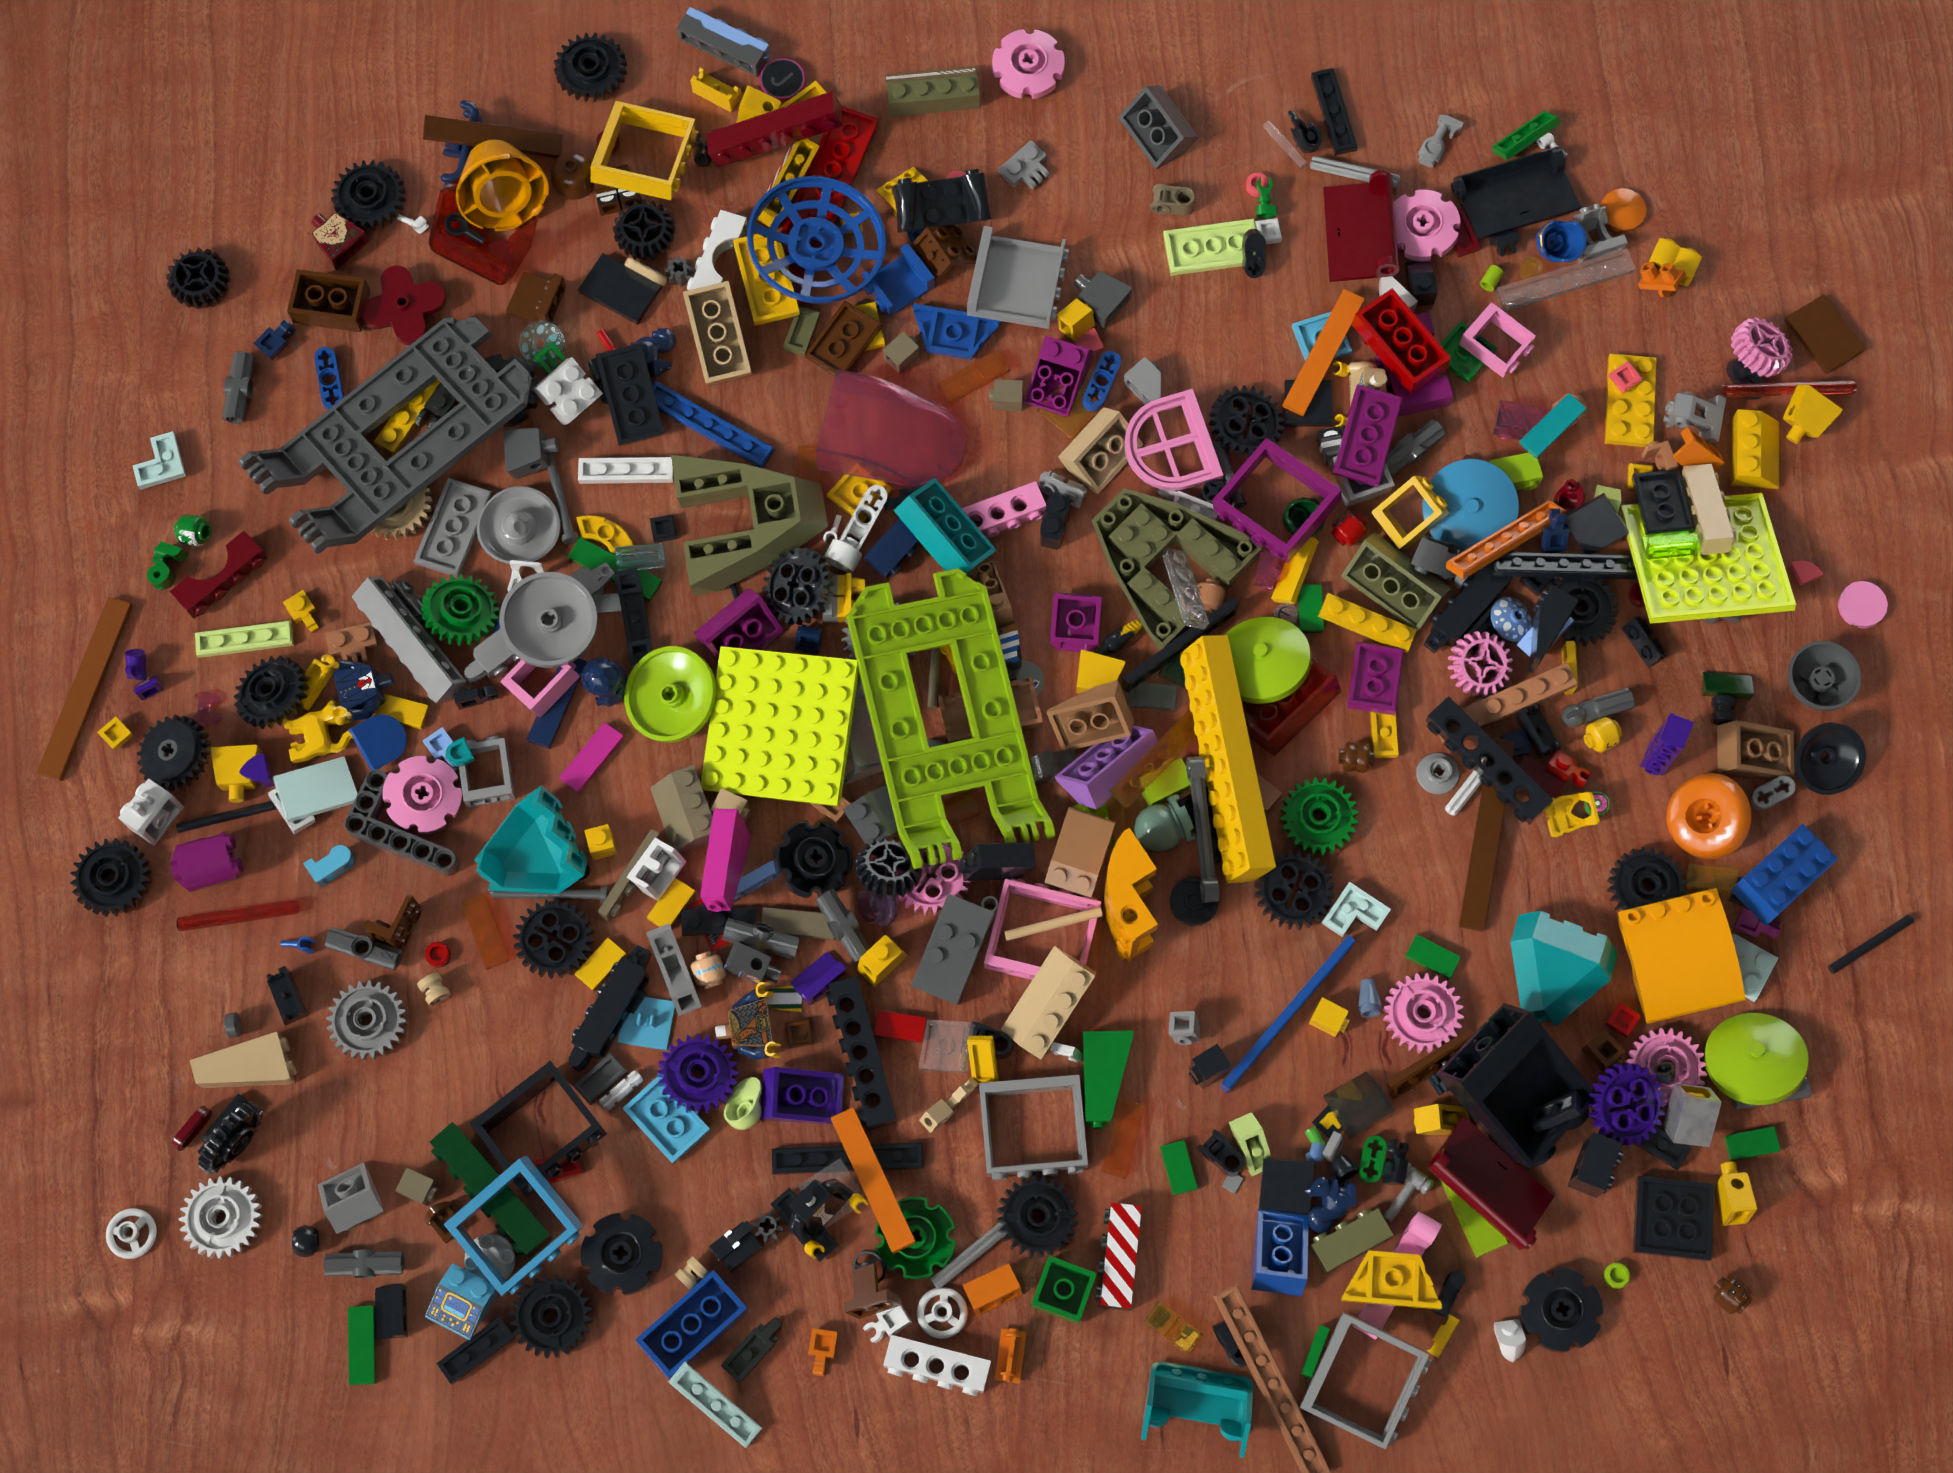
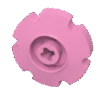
(1028, 64)
(1440, 224)
(419, 776)

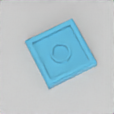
(1308, 332)

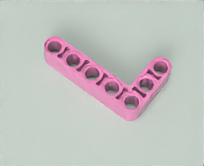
(1415, 1239)

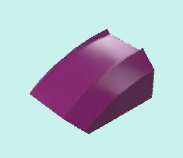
(1075, 621)

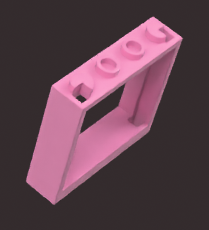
(1043, 893)

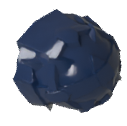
(605, 680)

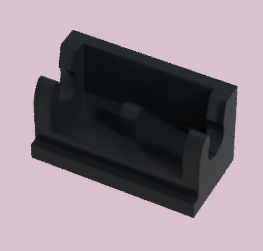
(1538, 731)
(286, 996)

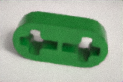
(1378, 1160)

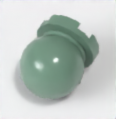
(1162, 826)

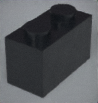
(1208, 1066)

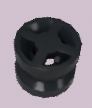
(1210, 489)

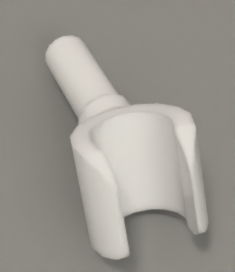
(1548, 140)
(418, 225)
(833, 532)

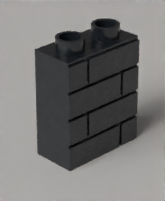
(1509, 1072)

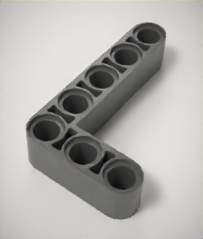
(392, 834)

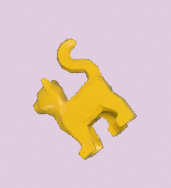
(316, 734)

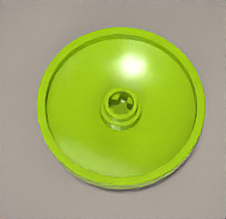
(1268, 658)
(670, 694)
(1756, 1058)

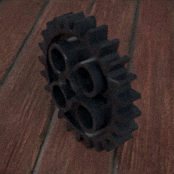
(1226, 416)
(798, 586)
(1314, 898)
(540, 956)

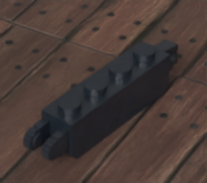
(1466, 608)
(610, 1011)

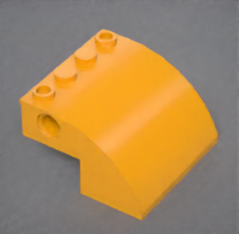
(1125, 886)
(1682, 955)

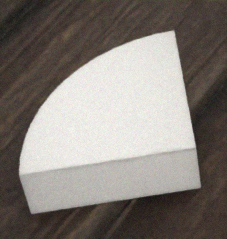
(1065, 1050)

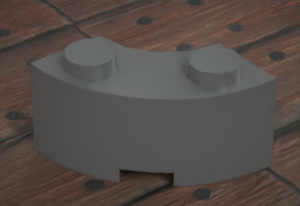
(1433, 555)

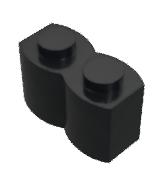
(1054, 521)

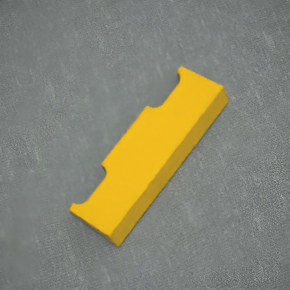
(1443, 1336)

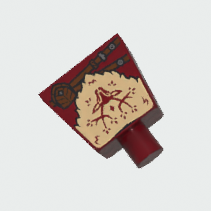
(337, 238)

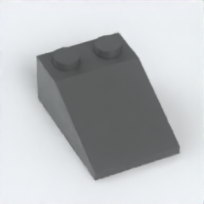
(873, 816)

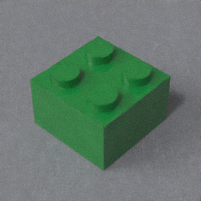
(1063, 1290)

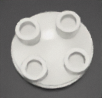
(498, 1252)

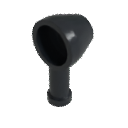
(464, 229)
(1343, 1168)

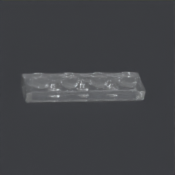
(1185, 588)

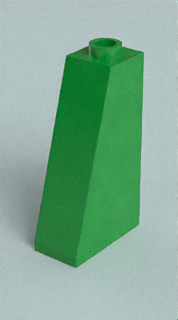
(1103, 1069)

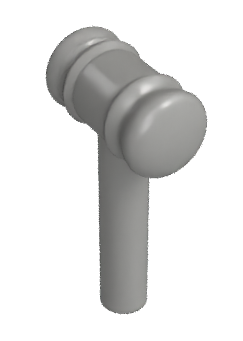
(1414, 1180)

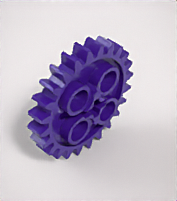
(1622, 1082)

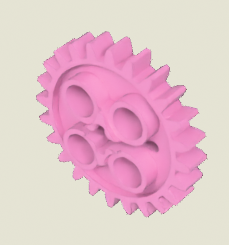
(945, 886)

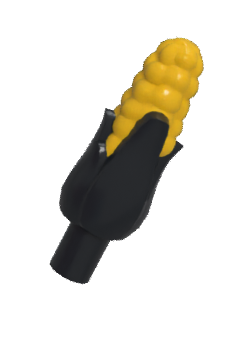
(1119, 638)

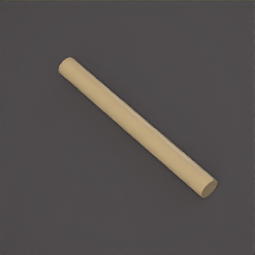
(1053, 923)

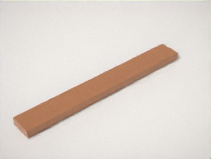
(1270, 1381)

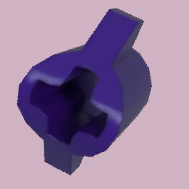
(136, 664)

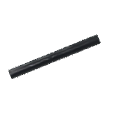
(225, 816)
(1870, 944)

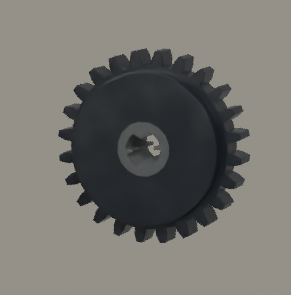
(174, 752)

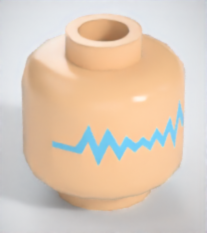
(708, 970)

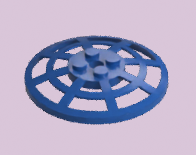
(820, 230)

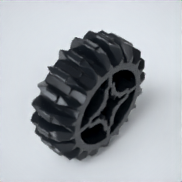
(627, 226)
(198, 290)
(887, 869)

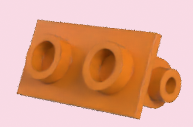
(1010, 1355)

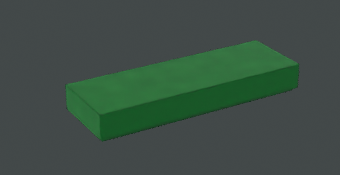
(1526, 135)
(361, 1345)

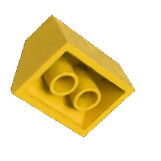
(1754, 450)

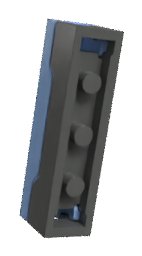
(723, 41)

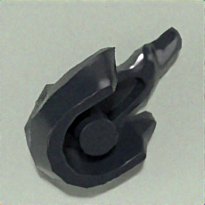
(1306, 138)

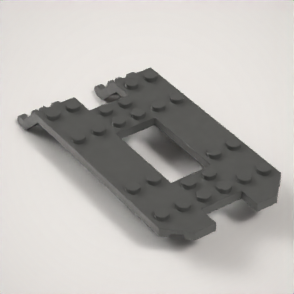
(381, 486)

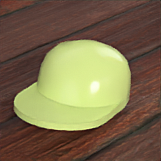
(743, 1107)

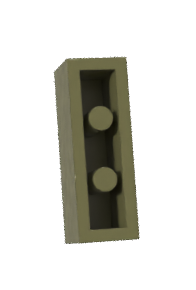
(1350, 1240)

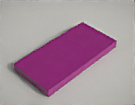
(1367, 435)

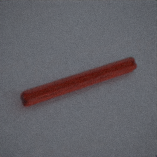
(237, 915)

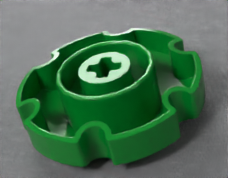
(934, 1249)

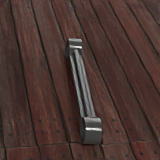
(1196, 775)

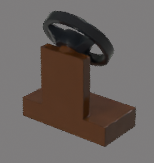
(867, 1296)

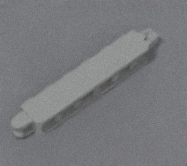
(493, 653)

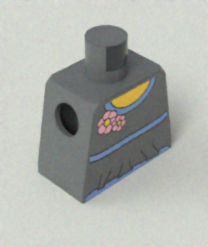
(740, 963)

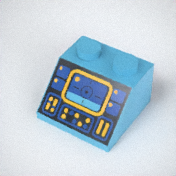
(461, 1301)

